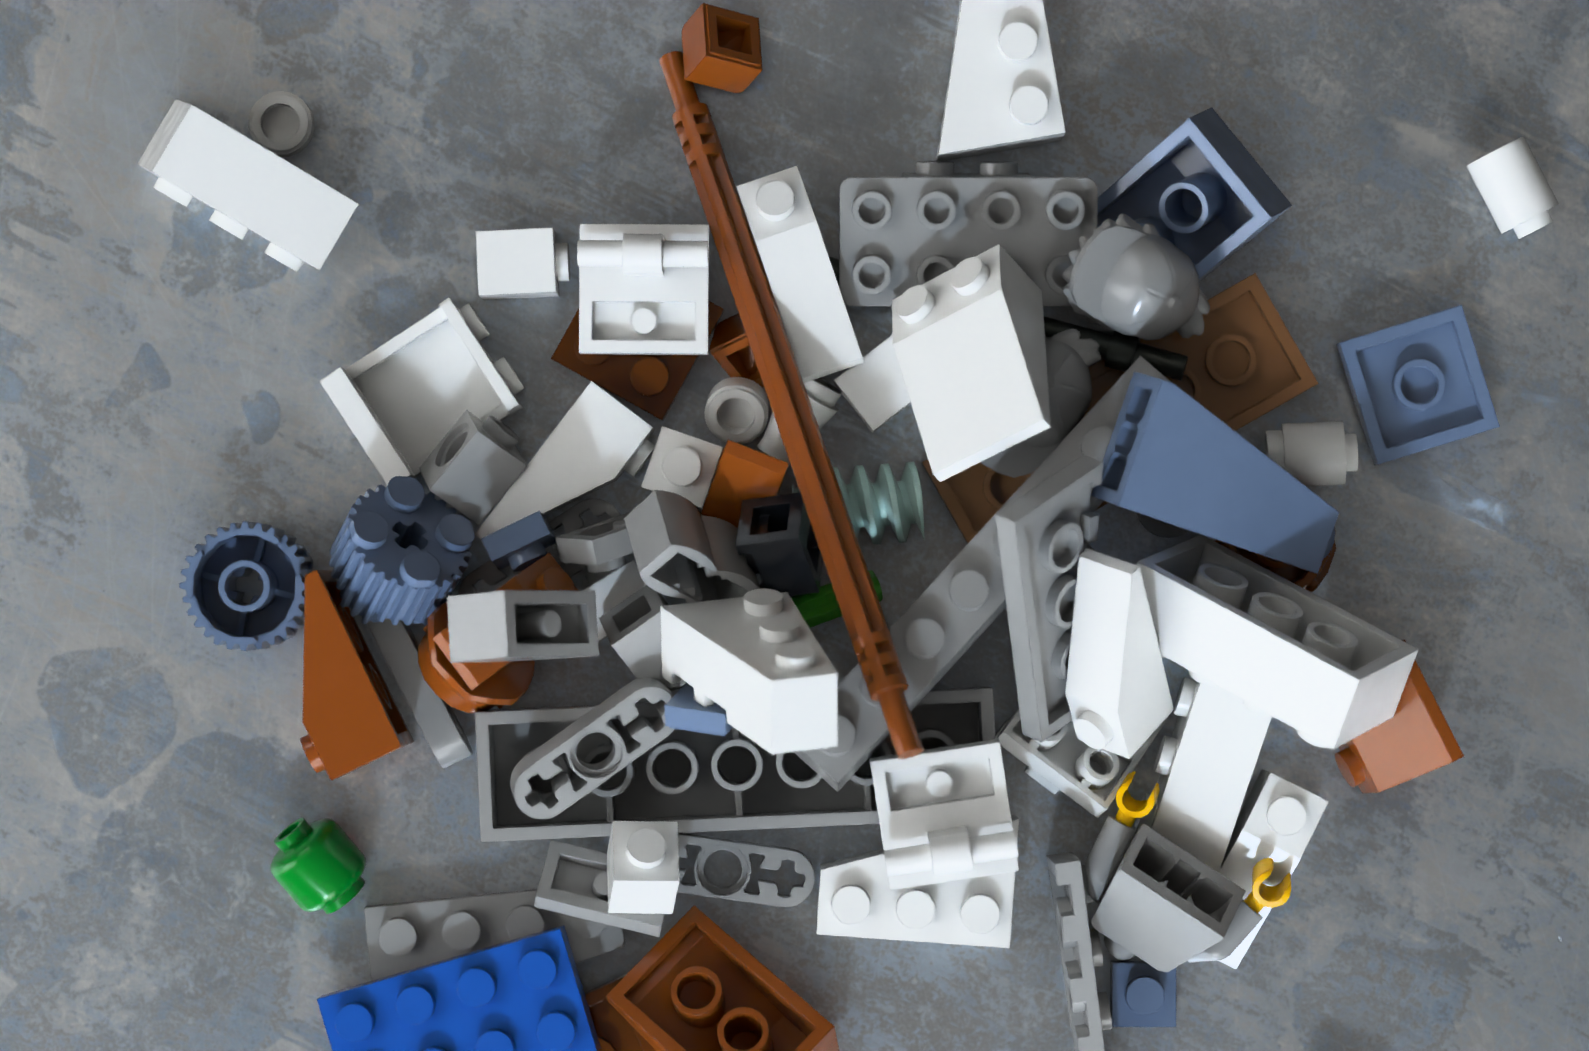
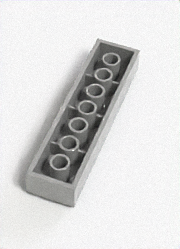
(695, 776)

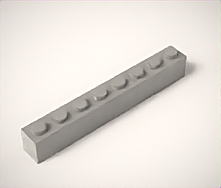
(955, 605)

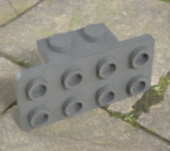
(931, 220)

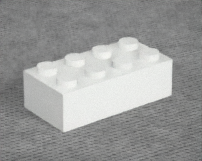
(1273, 642)

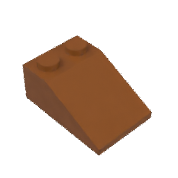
(344, 694)
(715, 996)

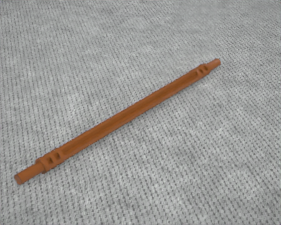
(791, 408)

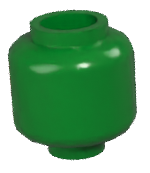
(318, 865)

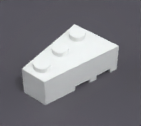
(1000, 81)

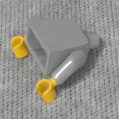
(1163, 899)

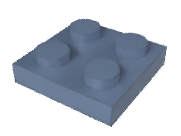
(1418, 385)

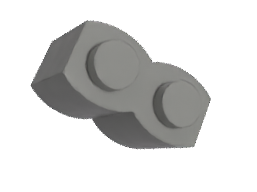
(687, 552)

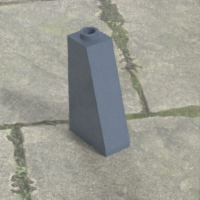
(1201, 475)

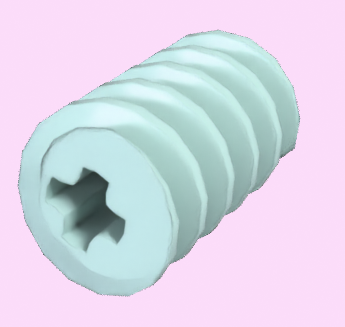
(883, 501)

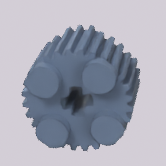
(399, 553)
(234, 554)

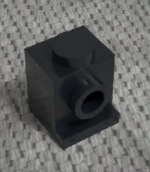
(780, 543)

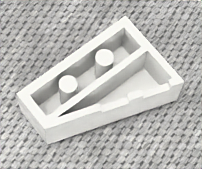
(246, 186)
(757, 665)
(1205, 770)
(968, 911)

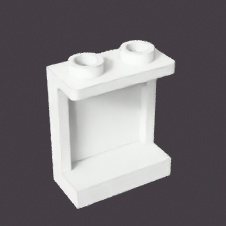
(419, 386)

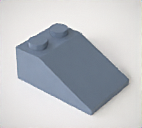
(1198, 192)

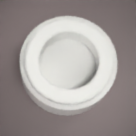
(281, 123)
(737, 410)

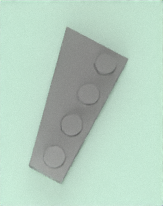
(1039, 563)
(438, 929)
(1079, 952)

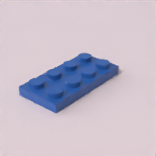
(485, 1000)

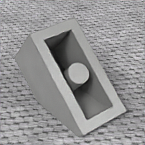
(522, 625)

